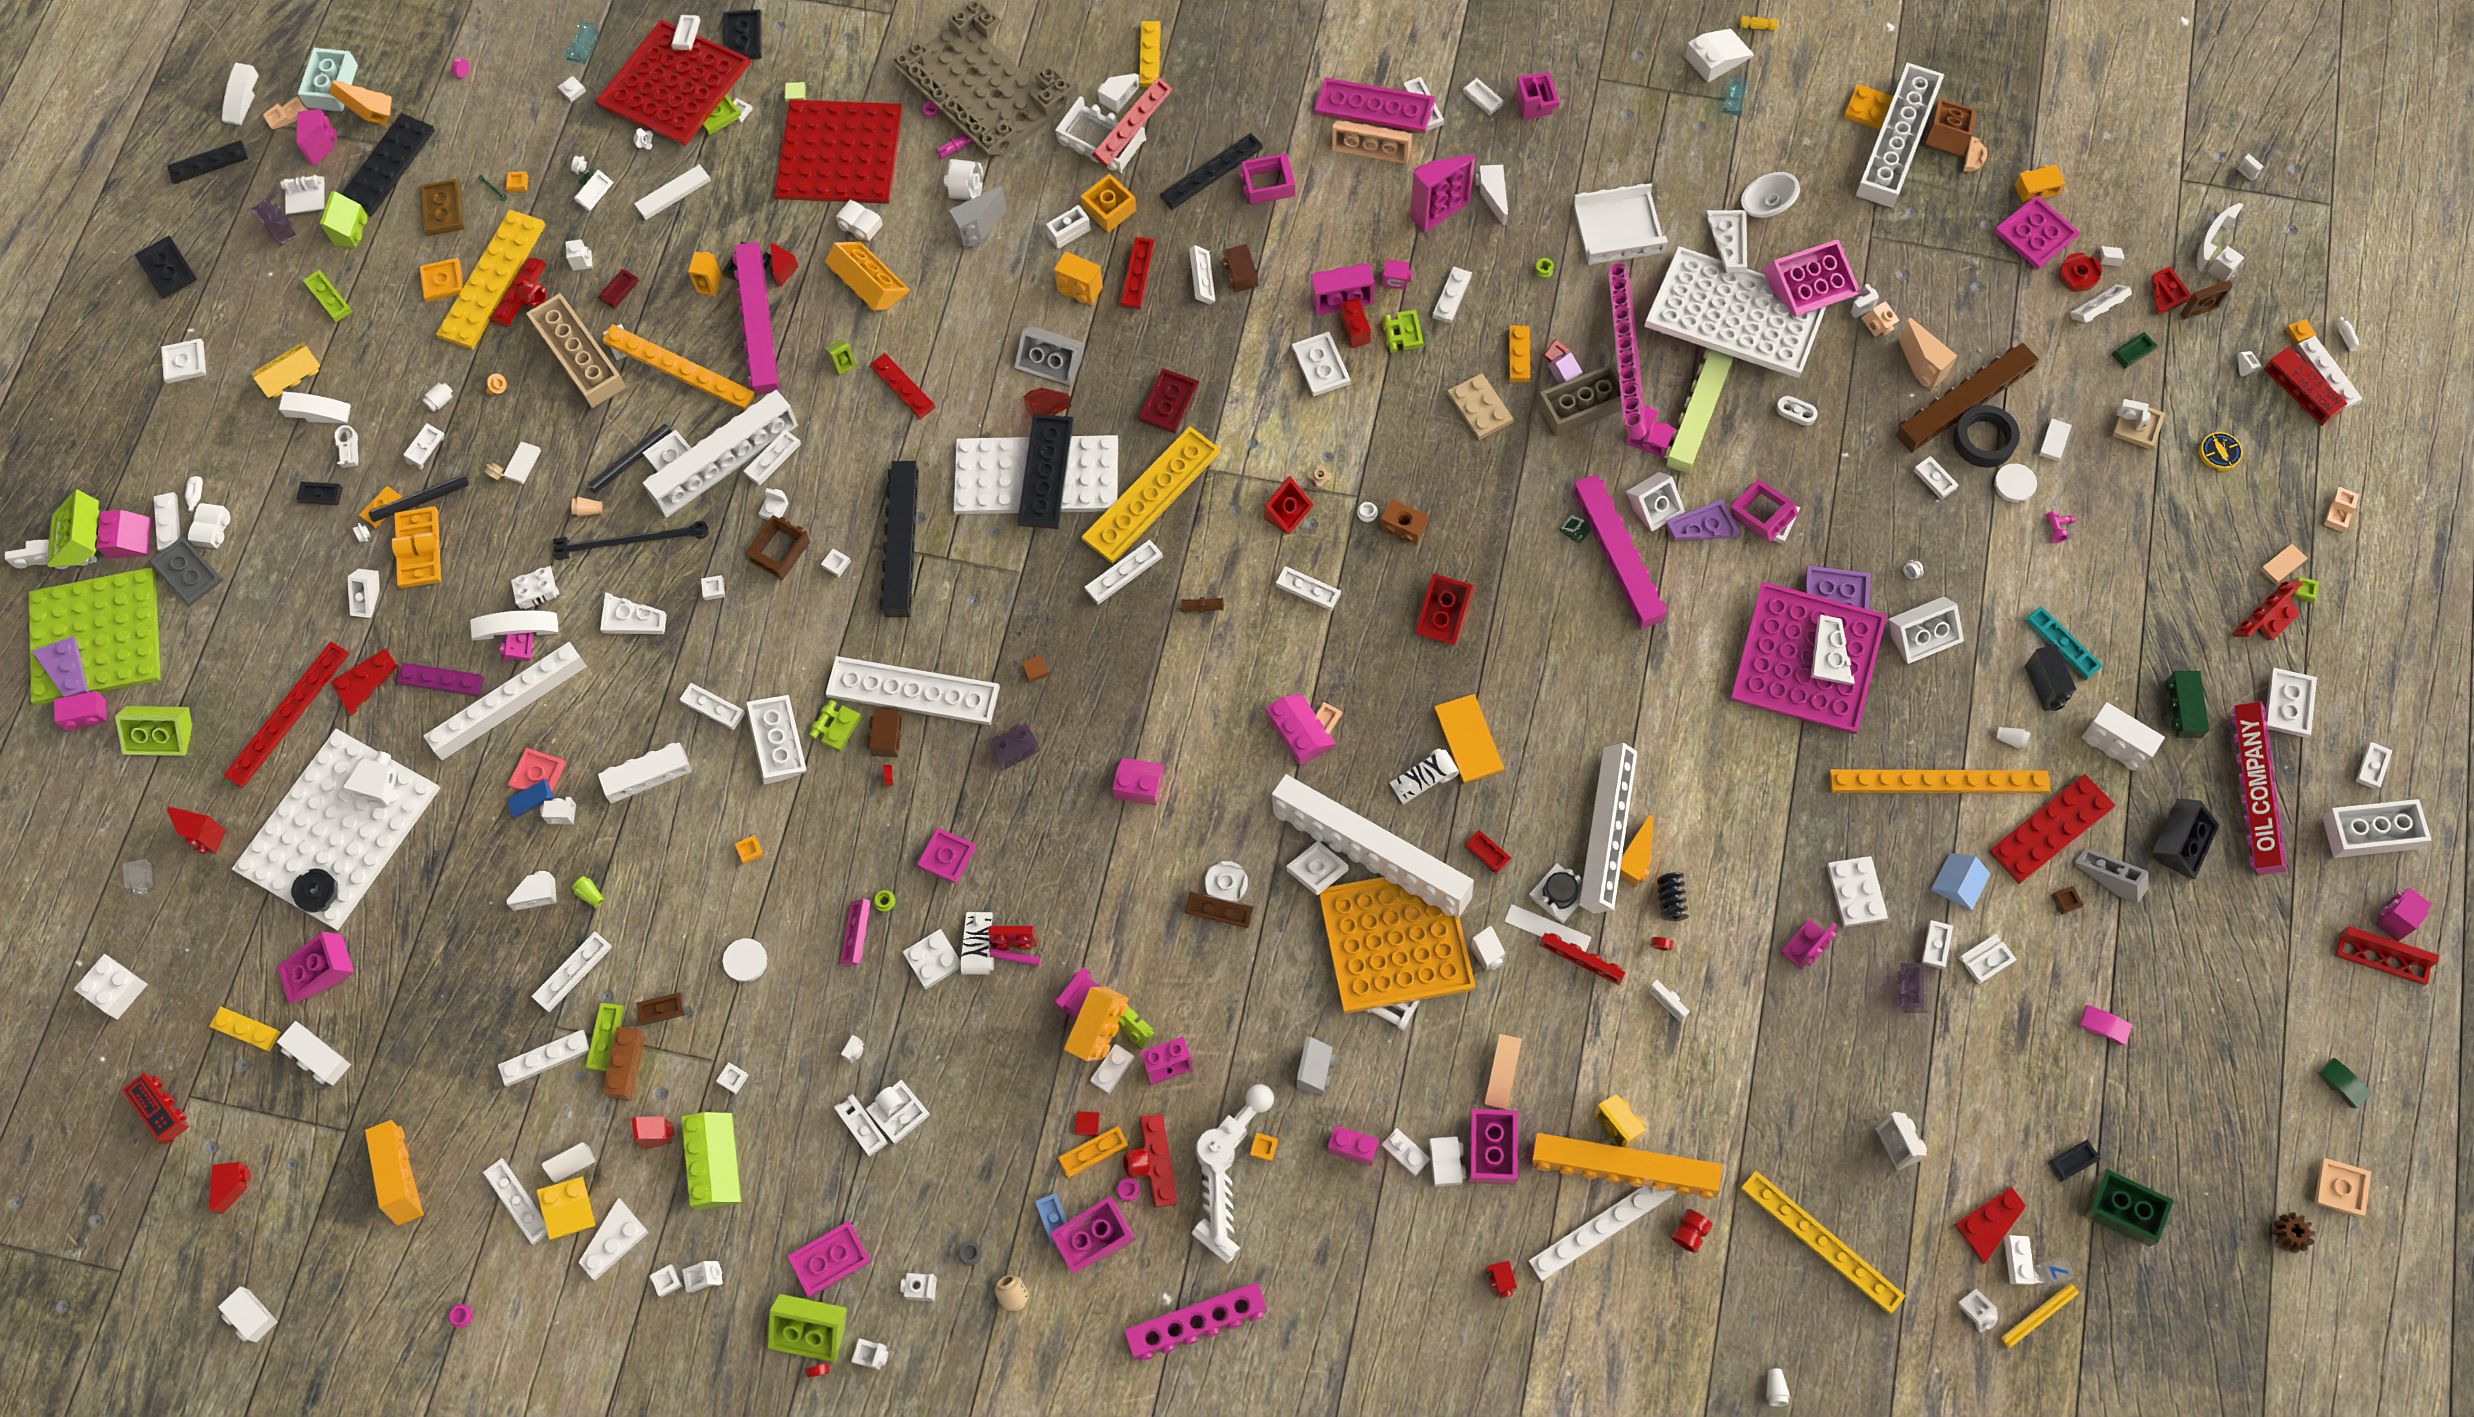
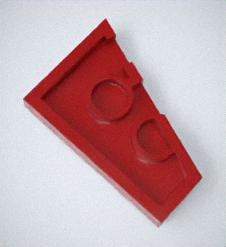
(362, 679)
(1990, 1223)

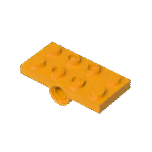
(417, 547)

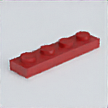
(1138, 273)
(902, 386)
(1590, 962)

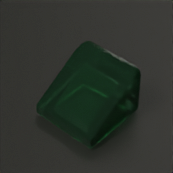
(1576, 528)

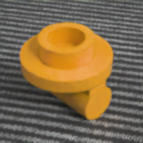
(496, 384)

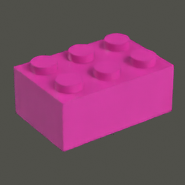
(1342, 285)
(1493, 1146)

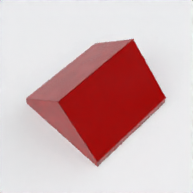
(1287, 506)

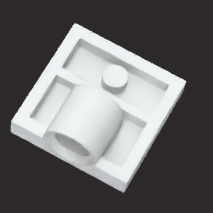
(897, 1111)

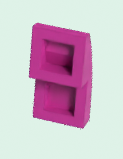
(2105, 1024)

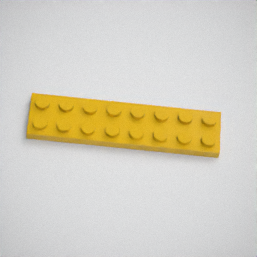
(490, 279)
(1151, 495)

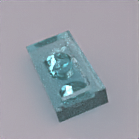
(1735, 96)

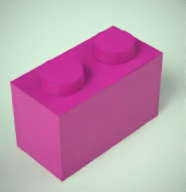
(80, 710)
(1353, 1145)

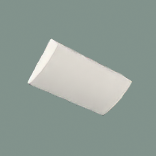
(775, 739)

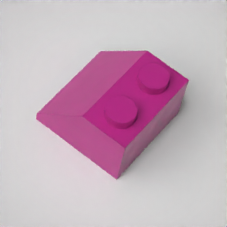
(315, 135)
(123, 534)
(1138, 781)

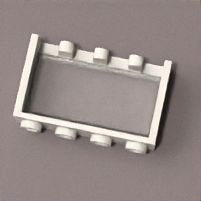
(1087, 128)

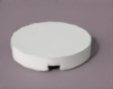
(2015, 483)
(1226, 881)
(745, 960)

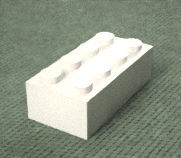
(2376, 828)

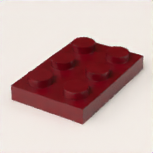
(1168, 401)

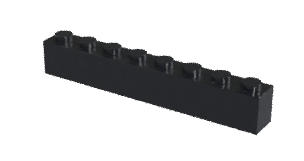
(900, 539)

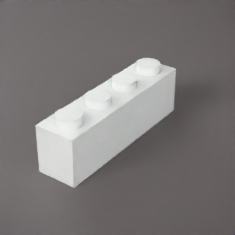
(644, 772)

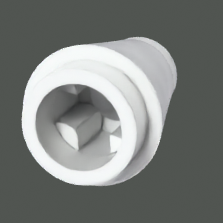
(2013, 736)
(1777, 1389)

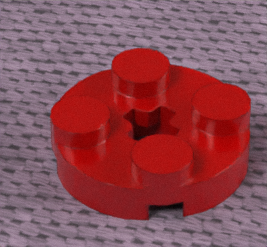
(2076, 281)

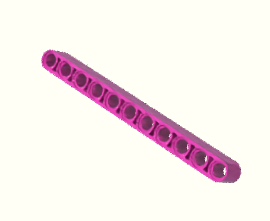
(1627, 351)

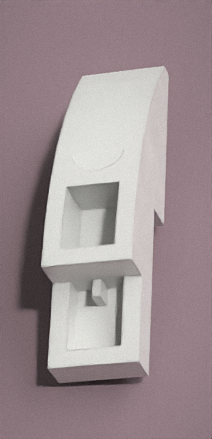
(35, 554)

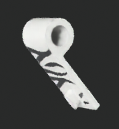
(1434, 769)
(976, 944)

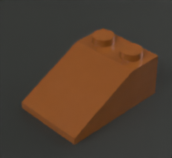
(1951, 127)

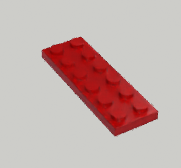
(2052, 828)

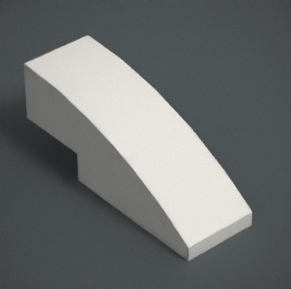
(239, 93)
(314, 408)

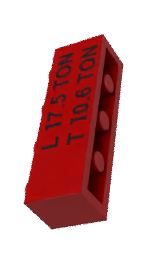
(2305, 386)

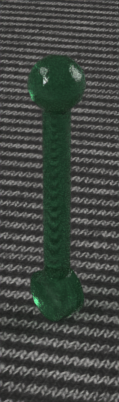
(502, 197)

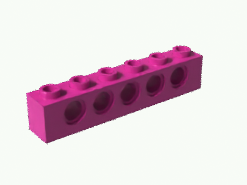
(1249, 1294)

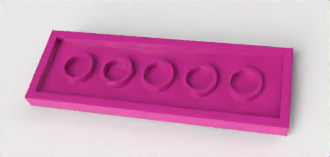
(1375, 105)

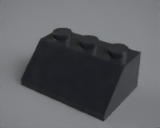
(2186, 837)

